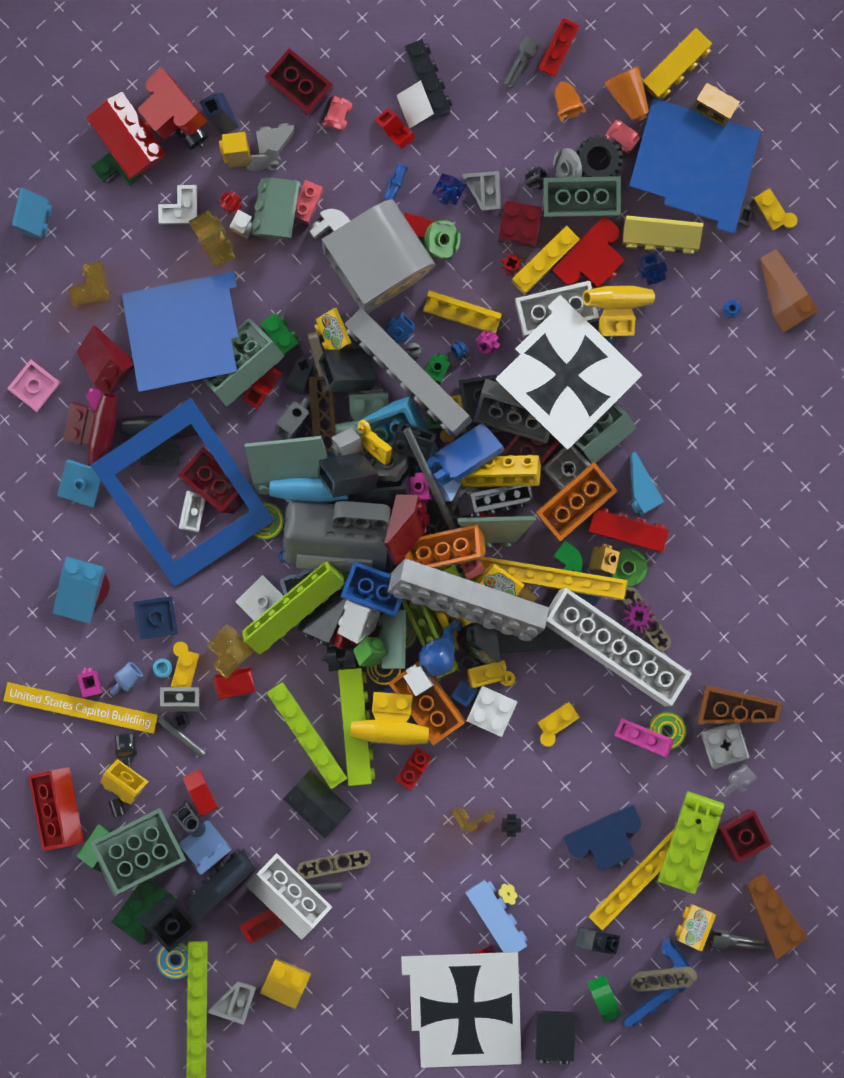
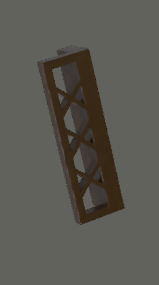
(316, 409)

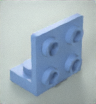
(207, 849)

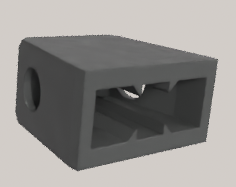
(288, 424)

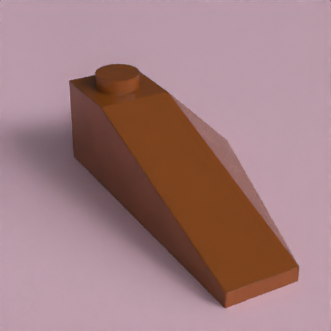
(786, 294)

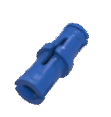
(395, 182)

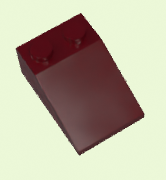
(104, 361)
(405, 526)

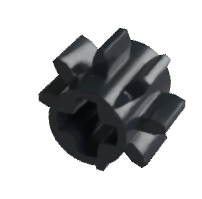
(535, 177)
(436, 521)
(511, 825)

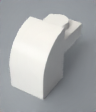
(331, 219)

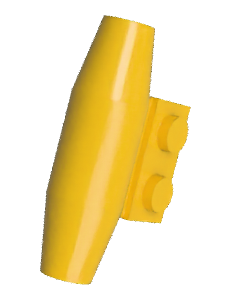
(617, 303)
(390, 722)

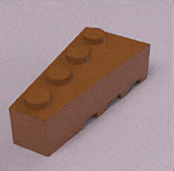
(730, 706)
(777, 921)

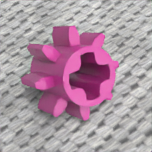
(487, 342)

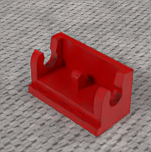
(260, 925)

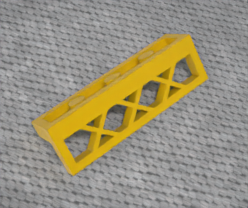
(462, 312)

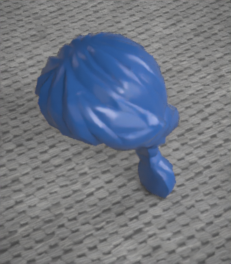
(438, 655)

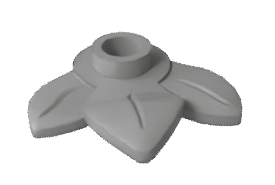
(269, 160)

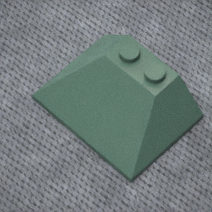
(500, 529)

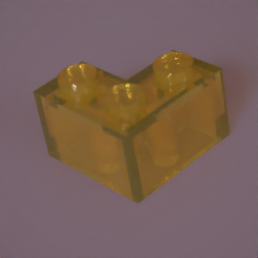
(213, 238)
(96, 289)
(230, 649)

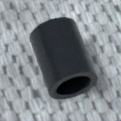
(117, 807)

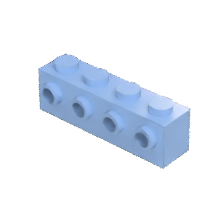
(496, 919)

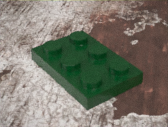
(139, 902)

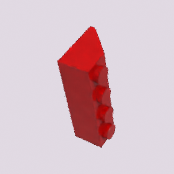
(126, 136)
(56, 809)

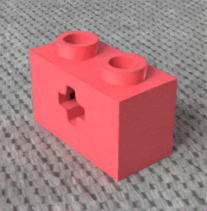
(307, 202)

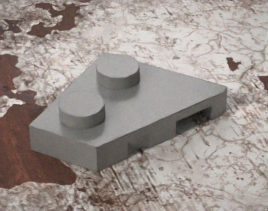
(485, 189)

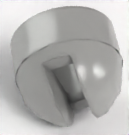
(415, 354)

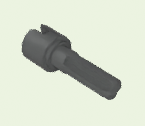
(526, 49)
(723, 939)

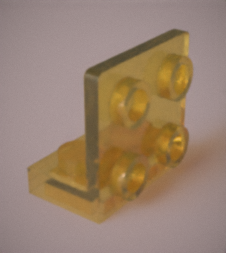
(461, 818)

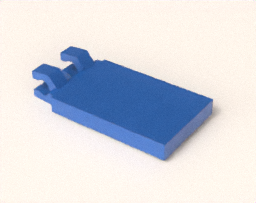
(464, 455)

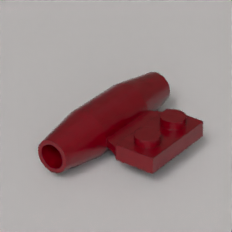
(93, 427)

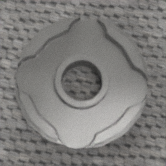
(567, 158)

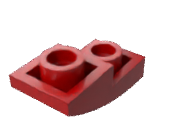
(413, 769)

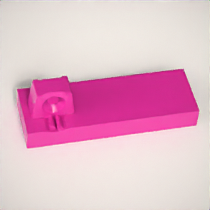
(644, 737)

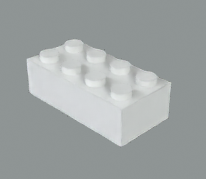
(534, 308)
(289, 896)

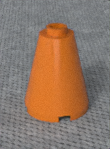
(629, 93)

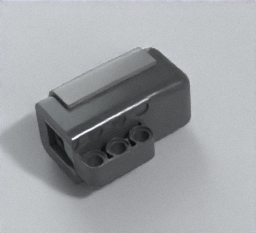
(336, 534)

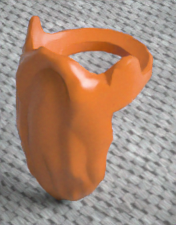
(568, 101)

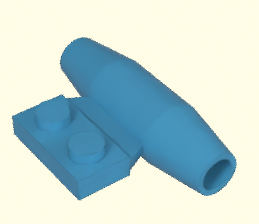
(302, 490)

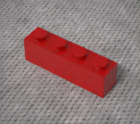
(628, 531)

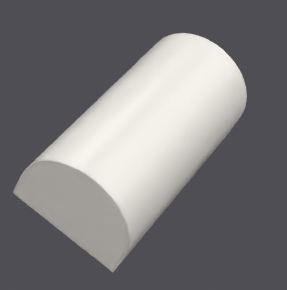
(192, 512)

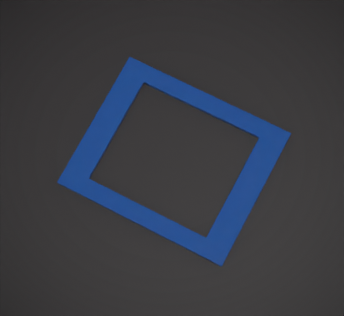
(148, 439)

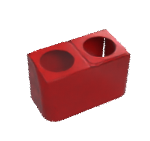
(237, 684)

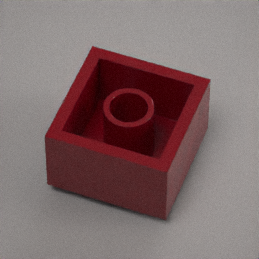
(520, 224)
(743, 835)

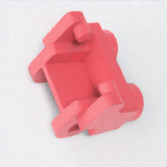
(336, 113)
(624, 135)

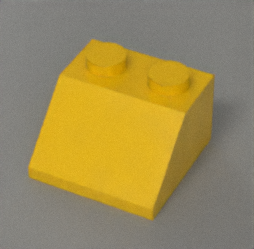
(123, 782)
(285, 983)

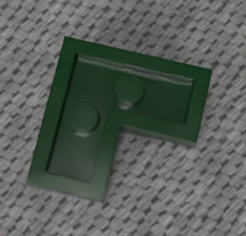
(109, 166)

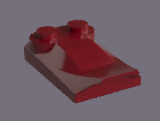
(211, 483)

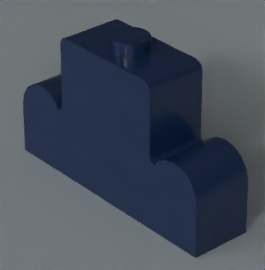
(606, 838)

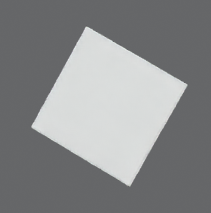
(415, 104)

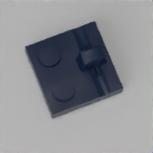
(155, 618)

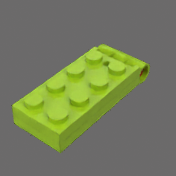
(691, 842)

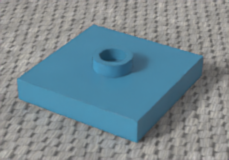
(79, 483)

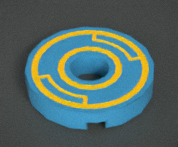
(167, 968)

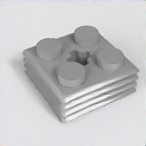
(555, 467)
(719, 756)

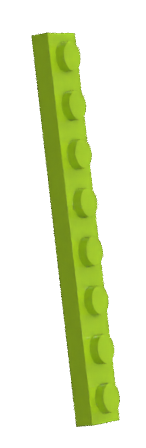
(197, 1009)

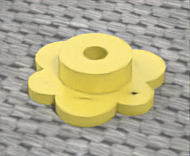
(508, 894)

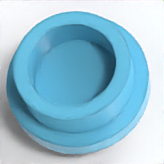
(162, 668)

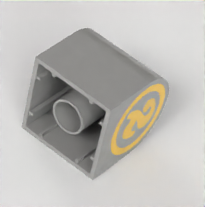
(377, 255)

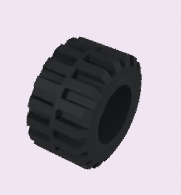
(605, 146)

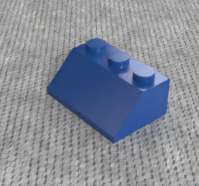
(370, 589)

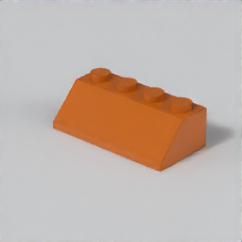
(576, 502)
(449, 547)
(431, 708)

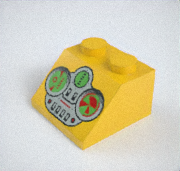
(333, 331)
(499, 579)
(695, 926)

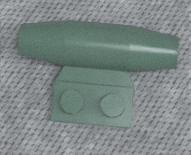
(362, 406)

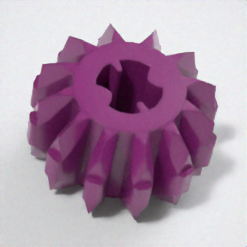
(645, 617)

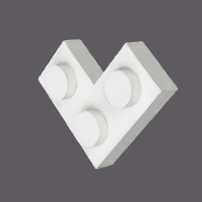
(184, 209)

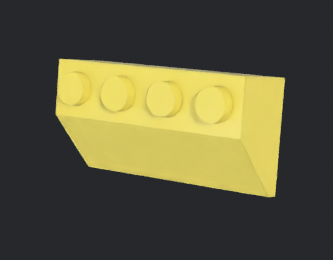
(662, 234)

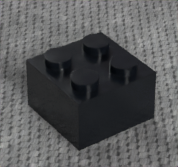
(168, 922)

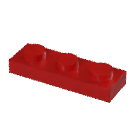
(558, 47)

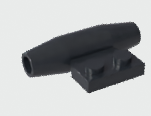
(164, 454)

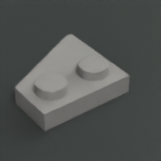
(235, 1003)

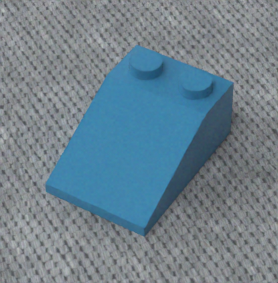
(31, 214)
(643, 491)
(78, 589)

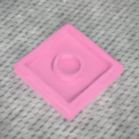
(34, 386)

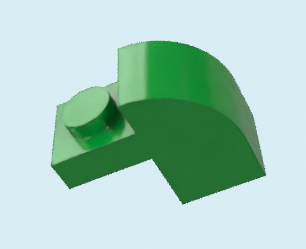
(569, 557)
(604, 999)

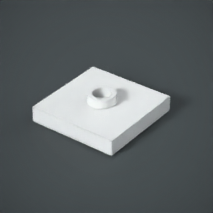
(259, 598)

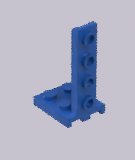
(664, 996)

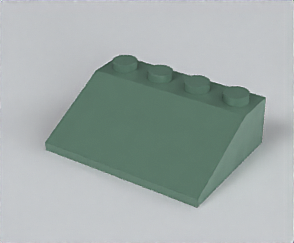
(253, 358)
(284, 460)
(137, 852)

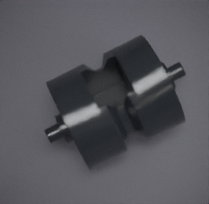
(195, 139)
(340, 658)

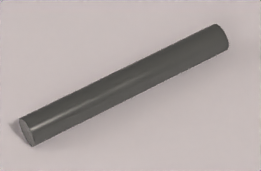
(180, 736)
(327, 886)

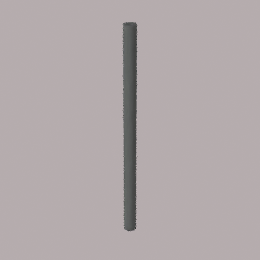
(429, 478)

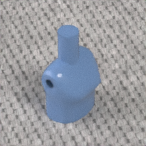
(126, 678)

